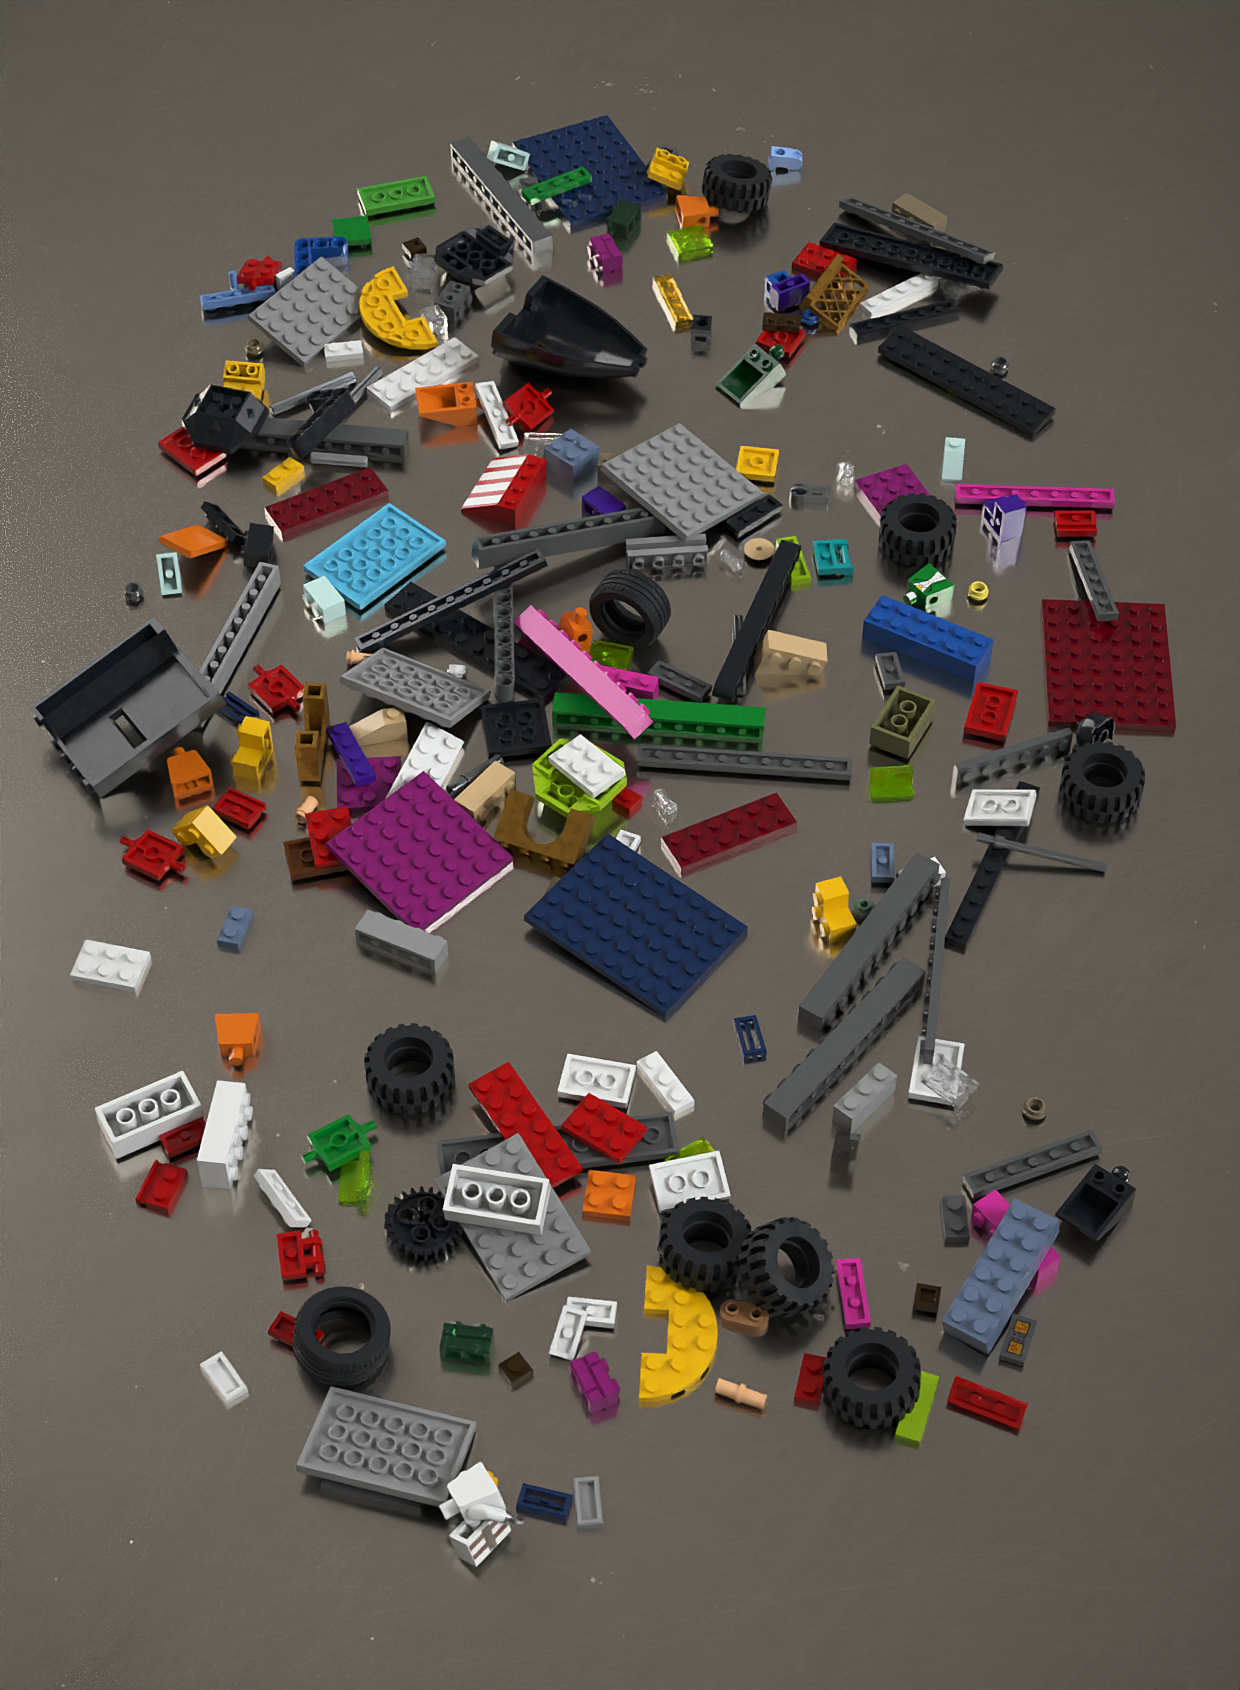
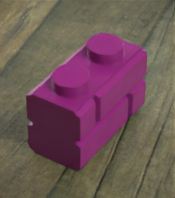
(605, 253)
(593, 1382)

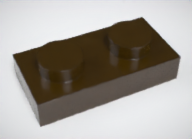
(781, 322)

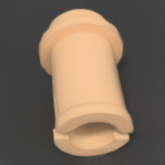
(355, 657)
(306, 807)

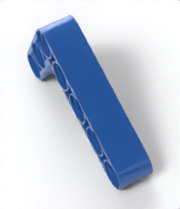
(311, 249)

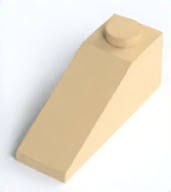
(380, 727)

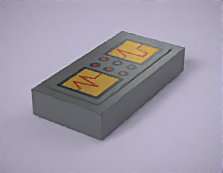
(1018, 1340)

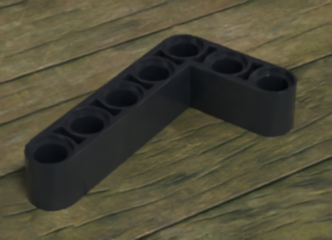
(329, 410)

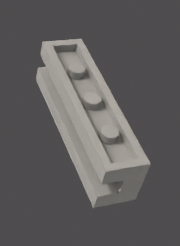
(666, 552)

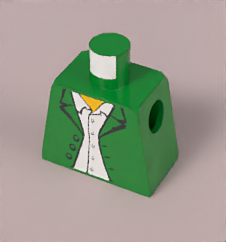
(928, 588)

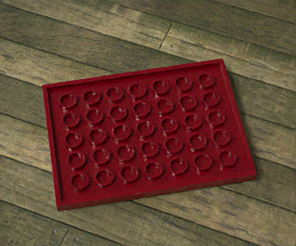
(1107, 665)

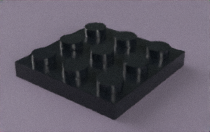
(516, 728)

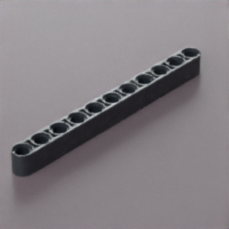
(756, 621)

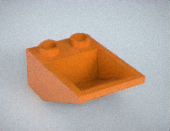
(449, 403)

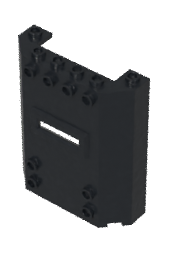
(136, 678)

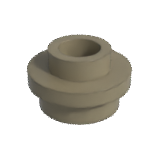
(254, 346)
(1035, 1103)

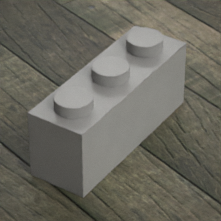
(864, 1098)

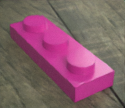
(852, 1293)

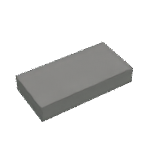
(587, 1502)

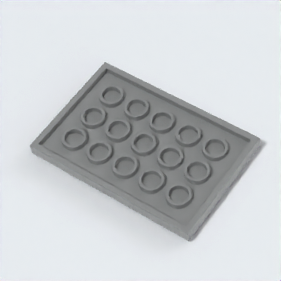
(309, 311)
(415, 687)
(514, 1257)
(386, 1446)

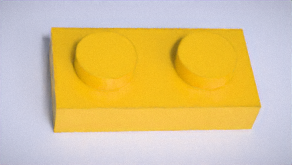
(283, 474)

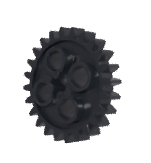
(405, 1233)

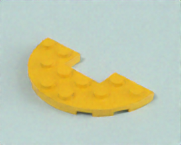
(385, 319)
(689, 1341)

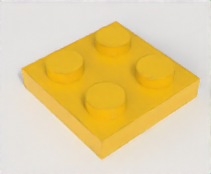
(757, 463)

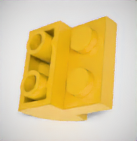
(668, 169)
(245, 377)

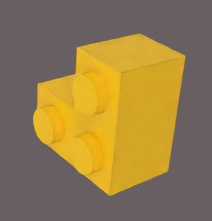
(253, 749)
(206, 830)
(832, 910)

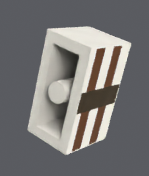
(478, 1539)

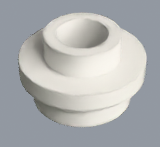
(457, 670)

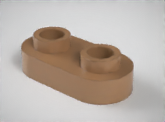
(743, 1317)

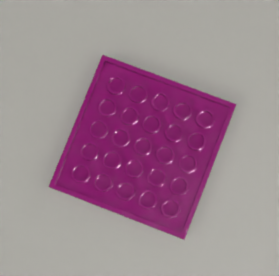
(419, 852)

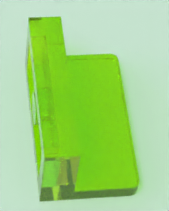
(891, 783)
(355, 1180)

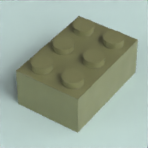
(902, 722)

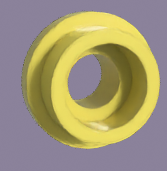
(978, 590)

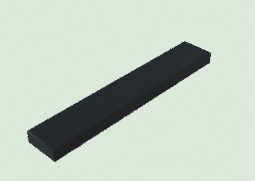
(906, 318)

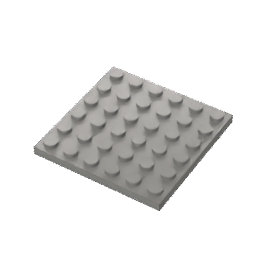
(682, 481)

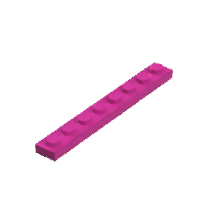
(1037, 495)

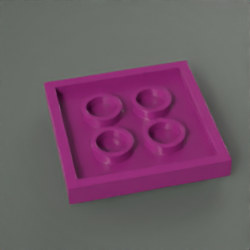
(886, 485)
(366, 797)

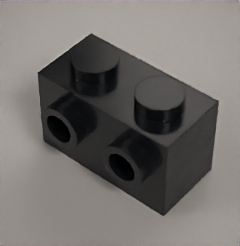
(258, 544)

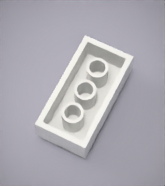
(147, 1113)
(224, 1135)
(497, 1199)

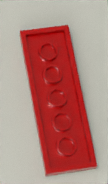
(516, 1111)

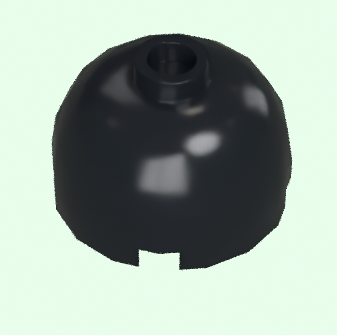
(1095, 728)

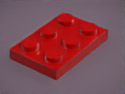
(815, 259)
(180, 448)
(990, 711)
(323, 827)
(604, 1128)

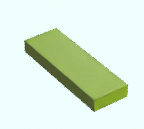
(800, 572)
(914, 1423)

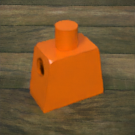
(694, 211)
(577, 627)
(188, 772)
(238, 1035)

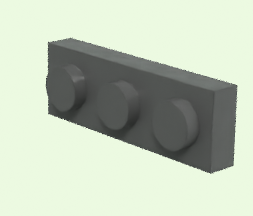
(680, 681)

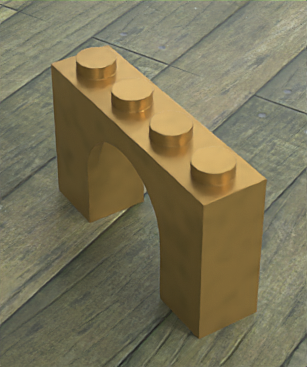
(312, 741)
(566, 848)

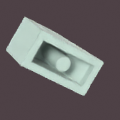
(508, 155)
(953, 460)
(169, 573)

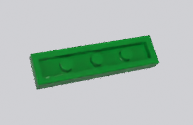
(556, 185)

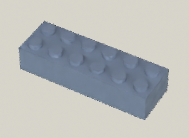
(1001, 1276)

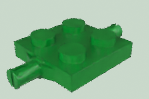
(339, 1142)

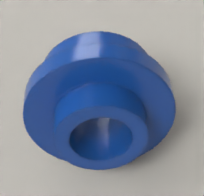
(809, 317)

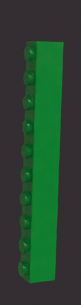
(667, 717)

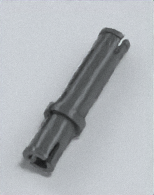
(467, 778)

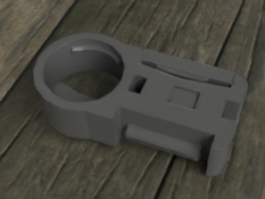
(812, 494)

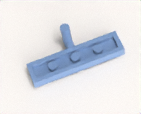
(236, 295)

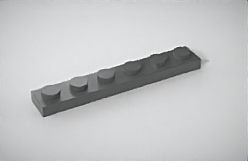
(1093, 580)
(1012, 755)
(1032, 1164)

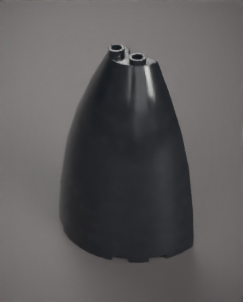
(581, 335)

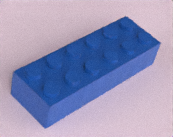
(927, 638)

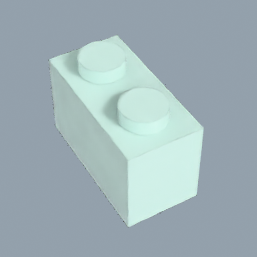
(324, 599)

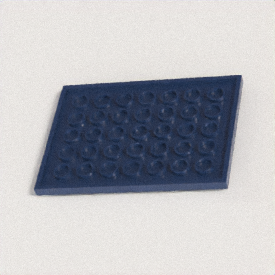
(605, 154)
(636, 924)

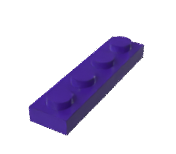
(351, 754)

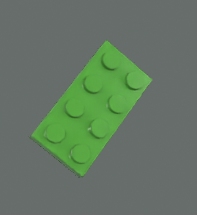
(396, 195)

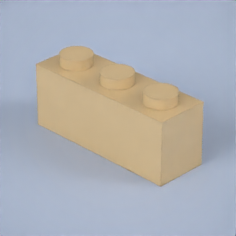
(487, 791)

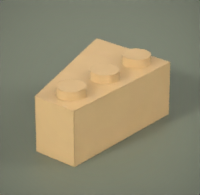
(789, 655)

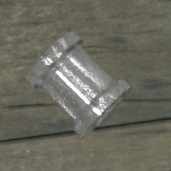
(845, 476)

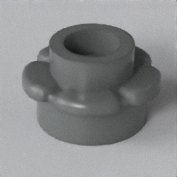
(1000, 364)
(132, 591)

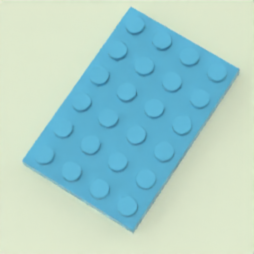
(375, 555)

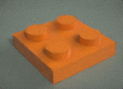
(609, 1195)

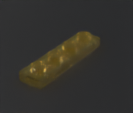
(672, 300)

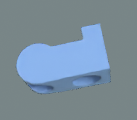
(785, 158)

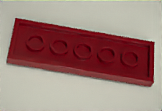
(326, 501)
(728, 832)

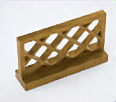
(830, 275)

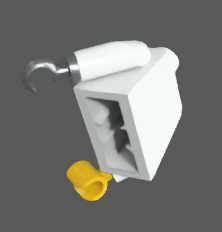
(477, 1498)

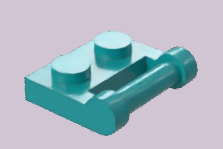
(826, 557)

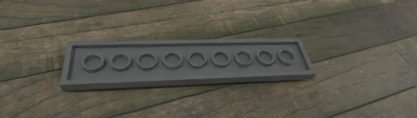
(657, 1143)

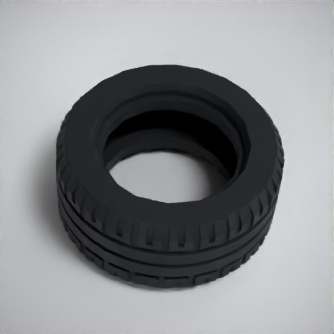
(638, 592)
(333, 1367)

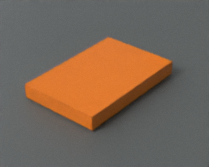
(193, 541)

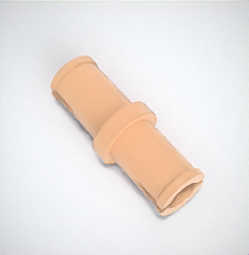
(740, 1393)

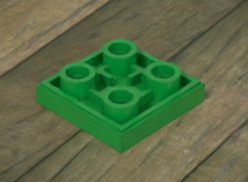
(354, 229)

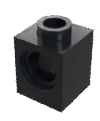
(701, 329)

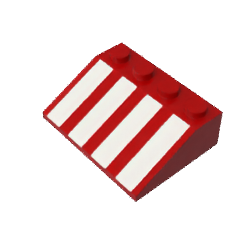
(506, 488)

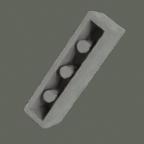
(401, 941)

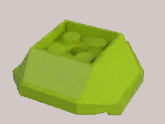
(561, 793)

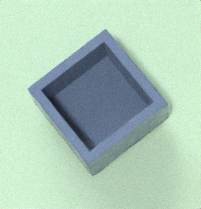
(571, 455)

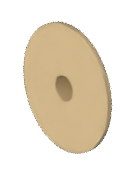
(759, 549)

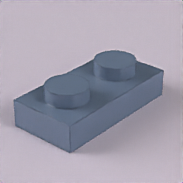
(882, 862)
(234, 927)

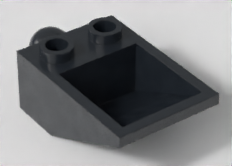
(1098, 1201)

